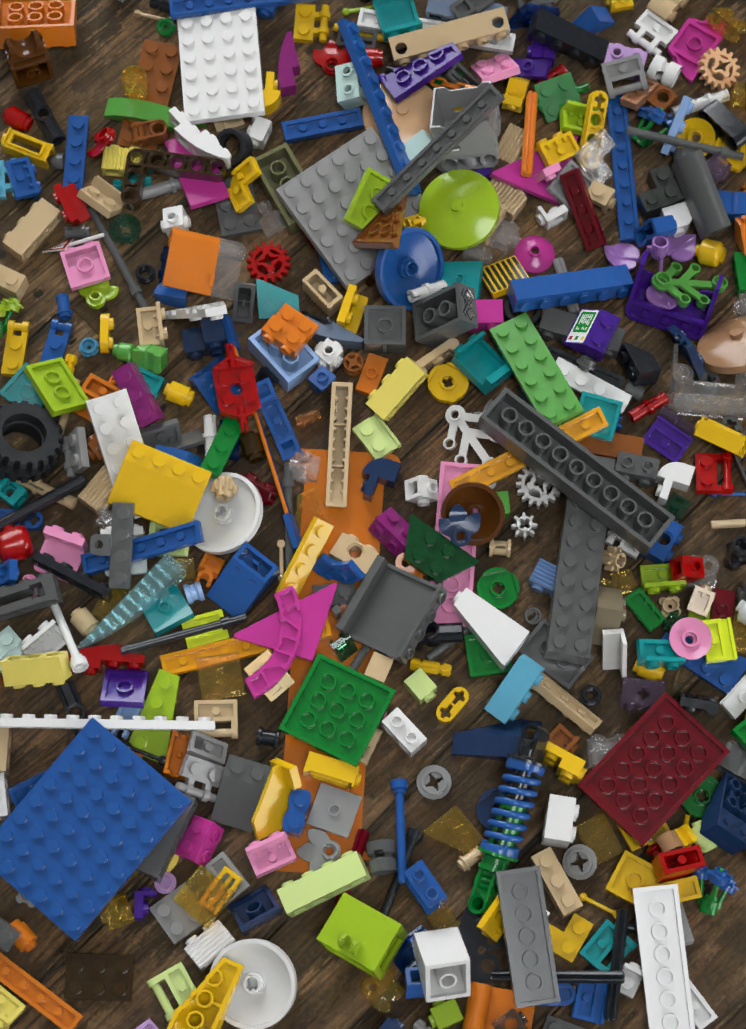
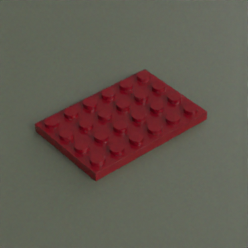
(653, 769)

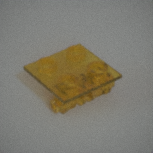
(726, 16)

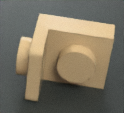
(701, 600)

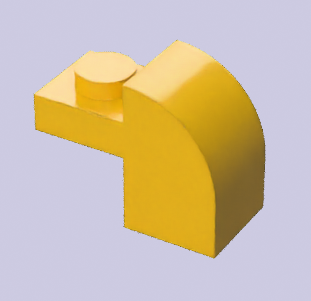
(515, 94)
(272, 95)

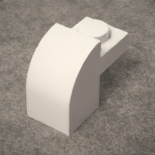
(673, 475)

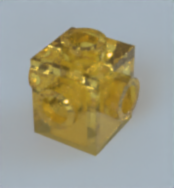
(117, 912)

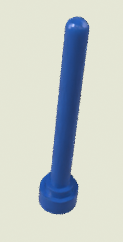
(399, 788)

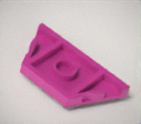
(692, 42)

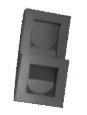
(465, 8)

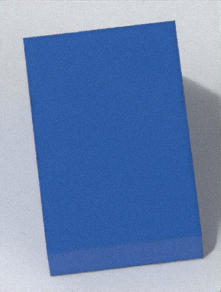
(594, 19)

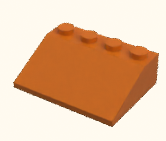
(50, 17)

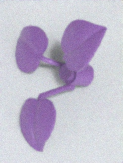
(680, 250)

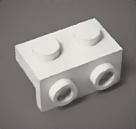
(45, 640)

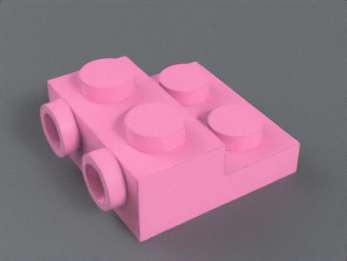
(85, 265)

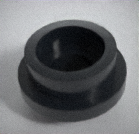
(142, 269)
(595, 691)

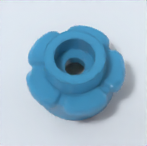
(89, 342)

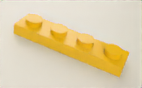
(306, 555)

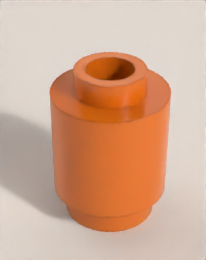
(27, 939)

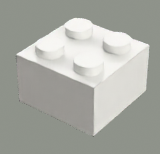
(558, 821)

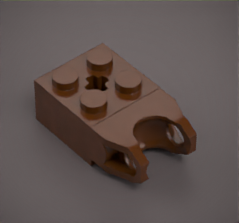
(28, 60)

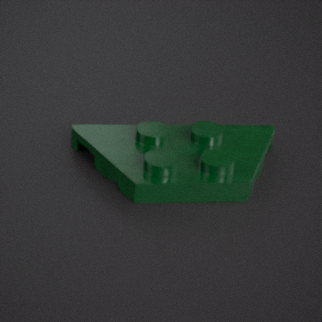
(434, 553)

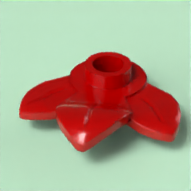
(331, 56)
(103, 138)

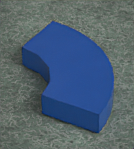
(342, 571)

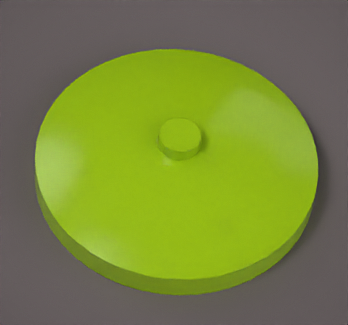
(460, 209)

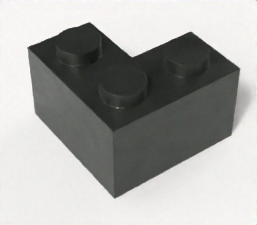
(663, 193)

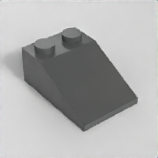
(239, 792)

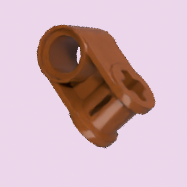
(147, 133)

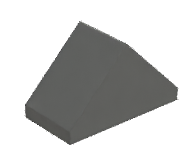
(244, 302)

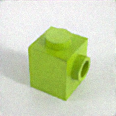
(444, 1014)

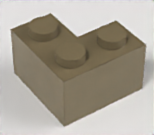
(609, 612)

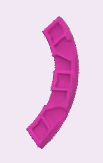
(286, 646)

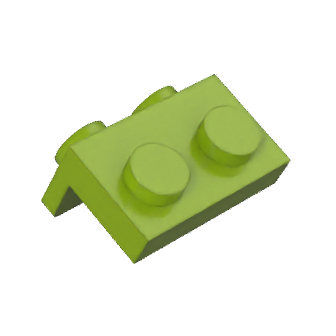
(572, 117)
(658, 578)

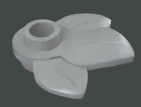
(315, 849)

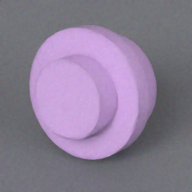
(167, 884)

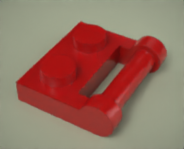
(706, 473)

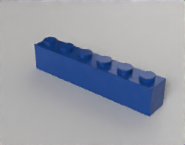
(569, 288)

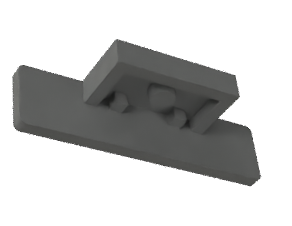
(169, 435)

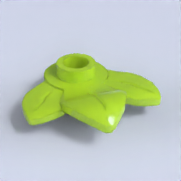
(98, 294)

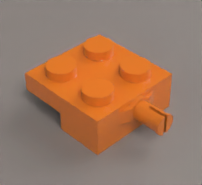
(94, 388)

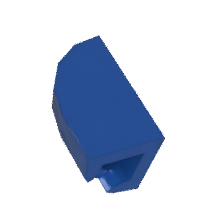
(171, 296)

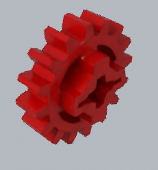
(259, 266)

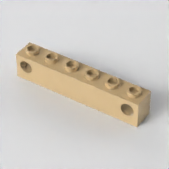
(463, 32)

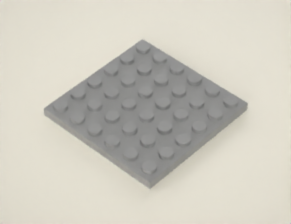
(322, 196)

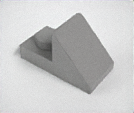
(207, 748)

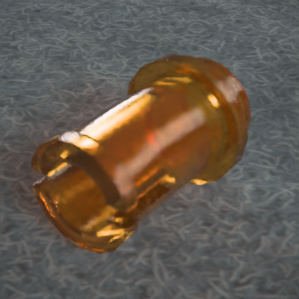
(307, 418)

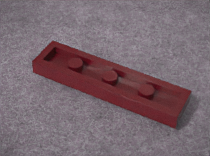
(583, 209)

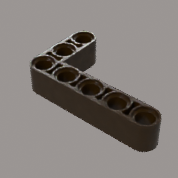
(166, 169)

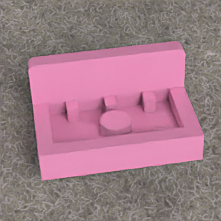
(270, 853)

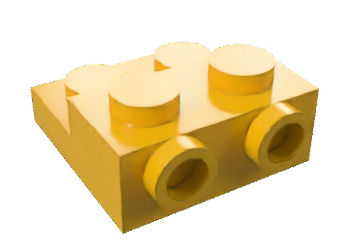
(569, 768)

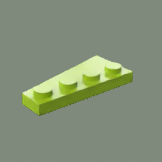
(159, 702)

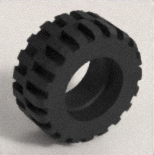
(40, 426)

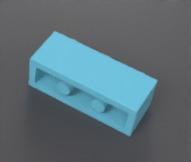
(515, 689)

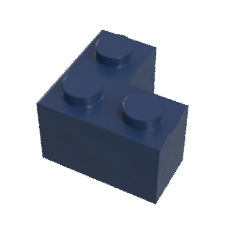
(204, 340)

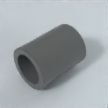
(637, 392)

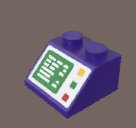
(592, 332)

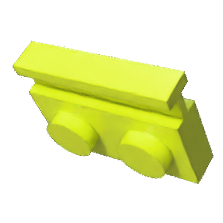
(208, 637)
(723, 642)

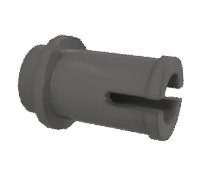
(77, 231)

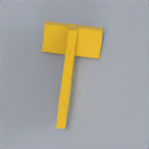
(274, 798)

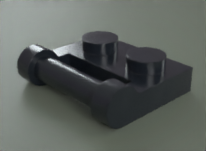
(693, 701)

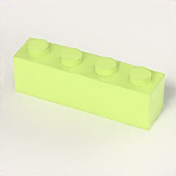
(323, 883)

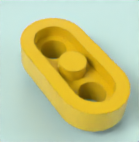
(106, 326)

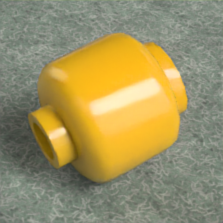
(710, 252)

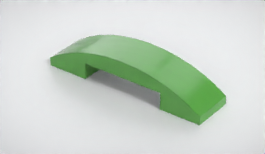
(136, 110)

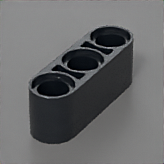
(725, 124)

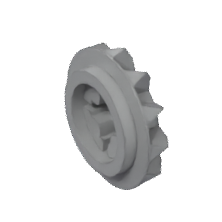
(436, 772)
(571, 856)

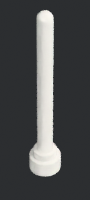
(77, 661)

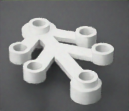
(469, 434)

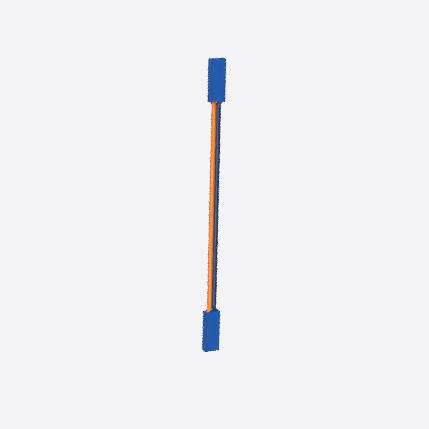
(289, 519)

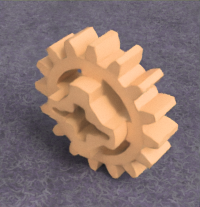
(718, 78)

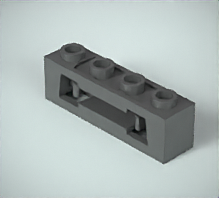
(45, 587)

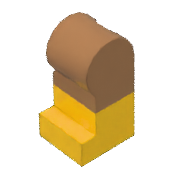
(676, 838)

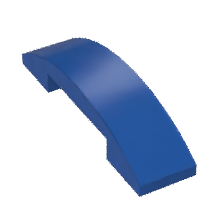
(277, 420)

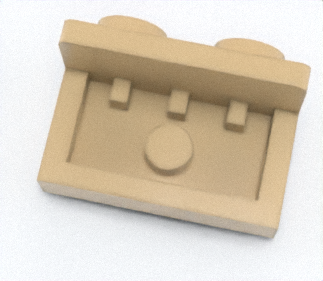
(150, 325)

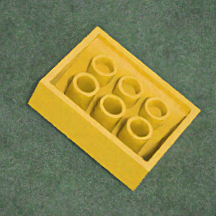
(159, 485)

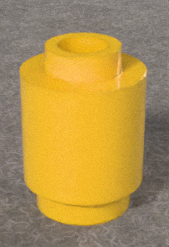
(179, 394)
(649, 674)

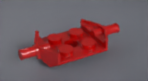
(238, 372)

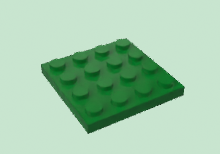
(337, 710)

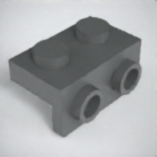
(637, 468)

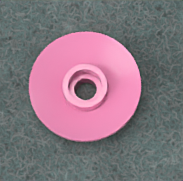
(697, 631)

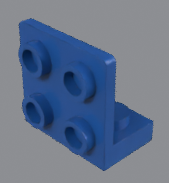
(204, 383)

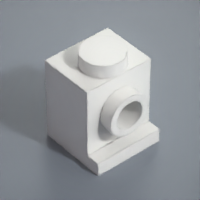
(259, 131)

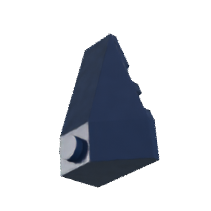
(490, 741)

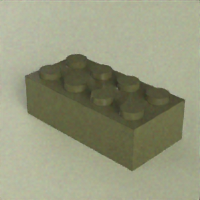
(278, 168)

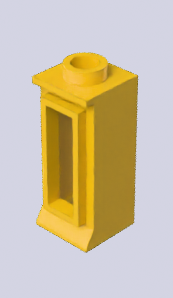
(39, 159)
(721, 436)
(332, 771)

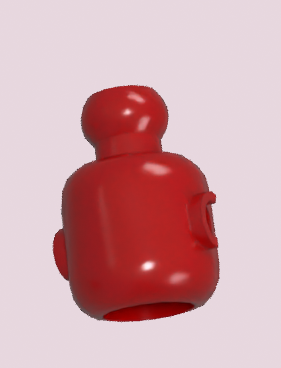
(15, 543)

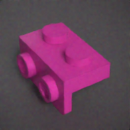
(200, 841)

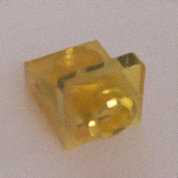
(442, 918)

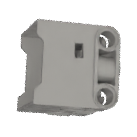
(481, 146)

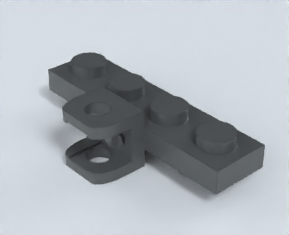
(118, 545)

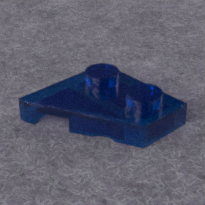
(522, 17)

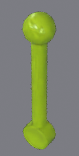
(345, 11)

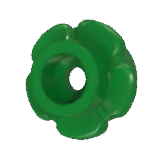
(161, 24)

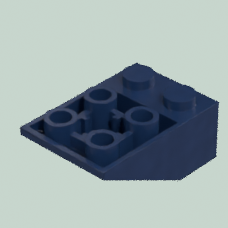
(726, 815)

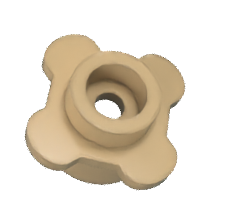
(673, 601)

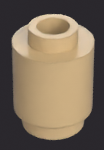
(83, 621)

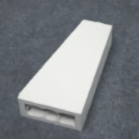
(491, 627)

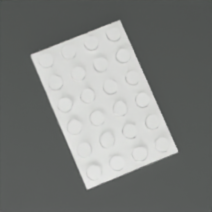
(221, 66)

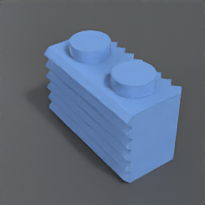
(543, 577)

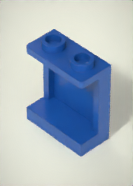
(424, 887)

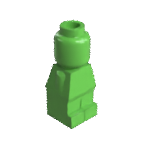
(146, 356)

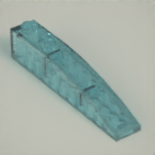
(138, 600)

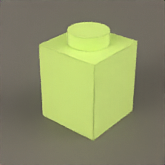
(420, 686)

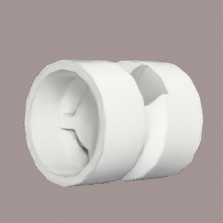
(663, 71)

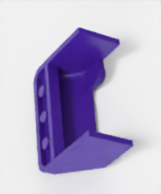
(689, 319)

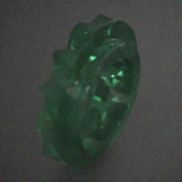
(125, 220)

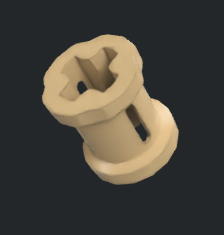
(499, 551)

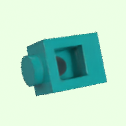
(17, 498)

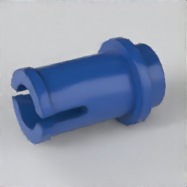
(64, 311)

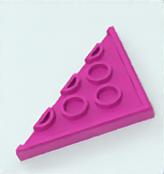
(512, 176)
(314, 616)

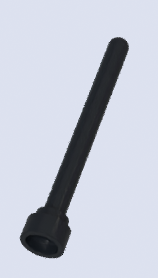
(413, 838)

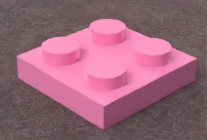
(495, 69)

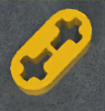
(448, 701)

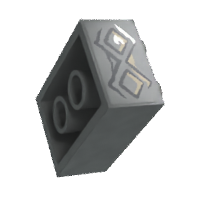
(445, 314)

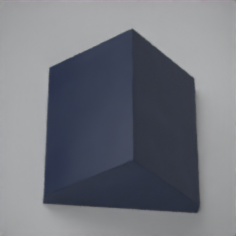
(255, 910)

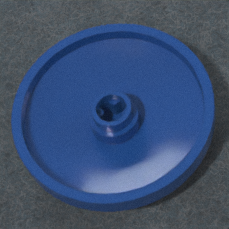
(408, 267)

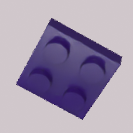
(124, 688)

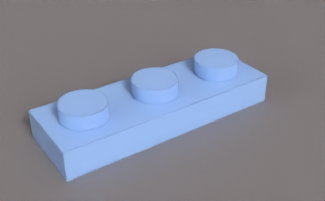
(678, 125)

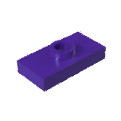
(533, 68)

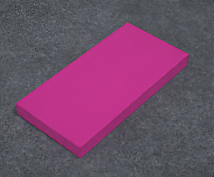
(197, 191)

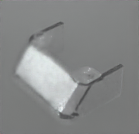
(703, 397)

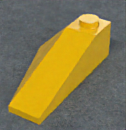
(210, 1000)

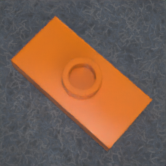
(371, 374)

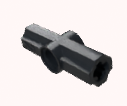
(40, 108)
(735, 554)
(443, 633)
(71, 700)

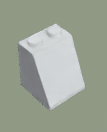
(442, 964)

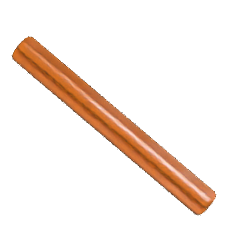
(529, 134)

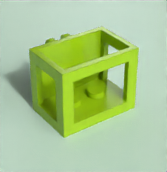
(362, 936)

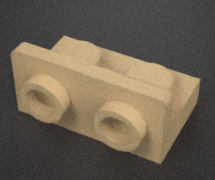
(102, 197)

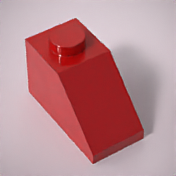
(678, 863)

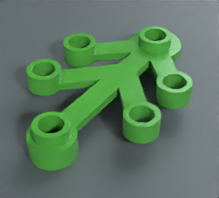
(663, 282)

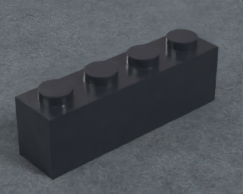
(567, 38)

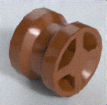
(351, 360)

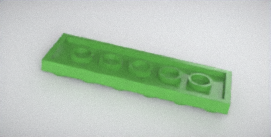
(536, 369)

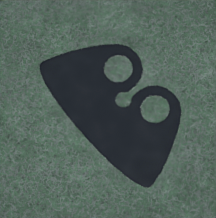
(473, 940)

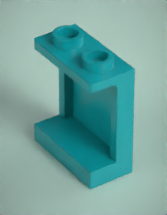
(396, 17)
(481, 363)

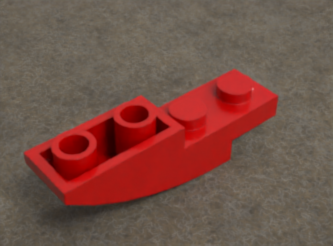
(111, 657)

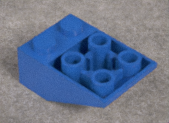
(243, 581)

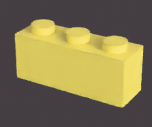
(396, 388)
(36, 669)

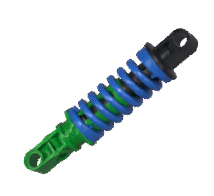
(508, 822)

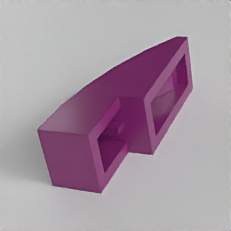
(288, 66)

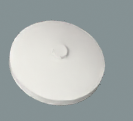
(231, 522)
(265, 986)

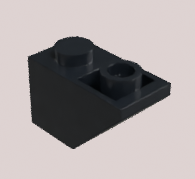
(639, 365)

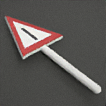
(64, 245)

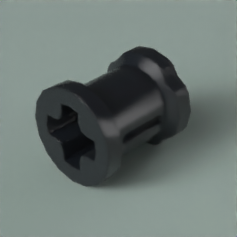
(268, 738)

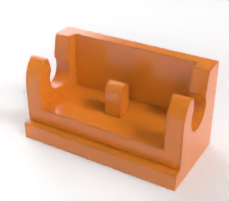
(175, 756)

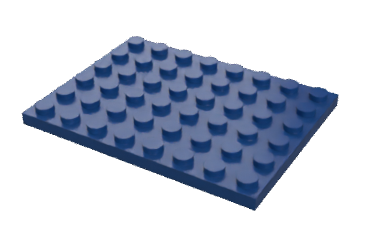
(86, 828)

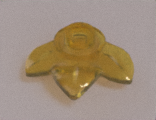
(386, 991)

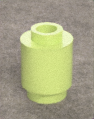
(705, 844)

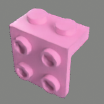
(63, 547)

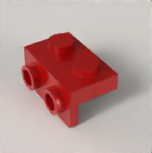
(74, 207)

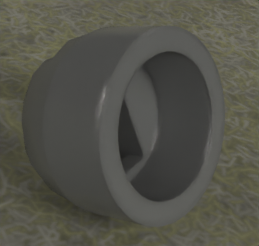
(58, 161)
(534, 620)

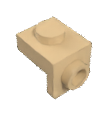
(602, 196)

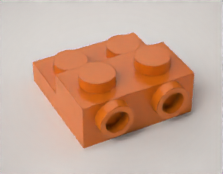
(289, 330)

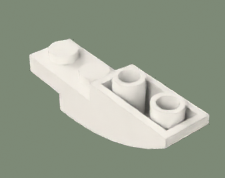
(195, 142)

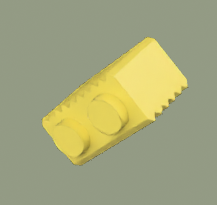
(115, 160)

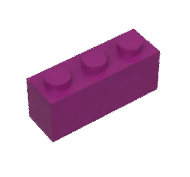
(141, 398)

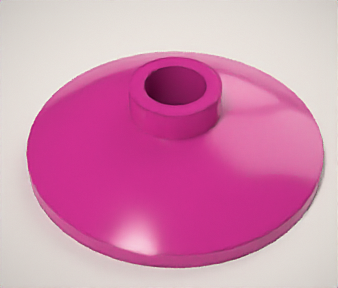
(532, 262)

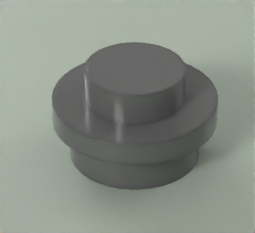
(586, 363)

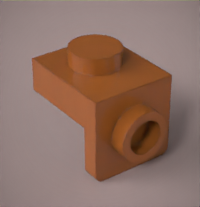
(564, 739)

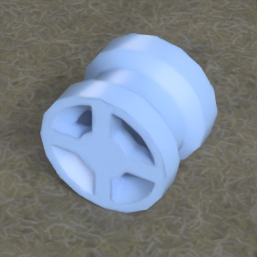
(193, 592)

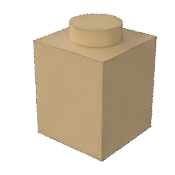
(378, 667)

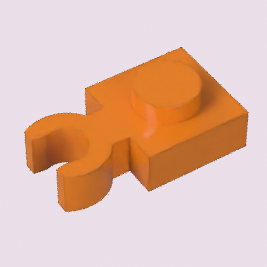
(209, 568)

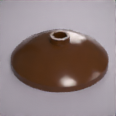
(486, 500)

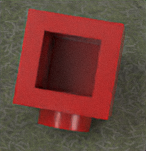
(687, 568)

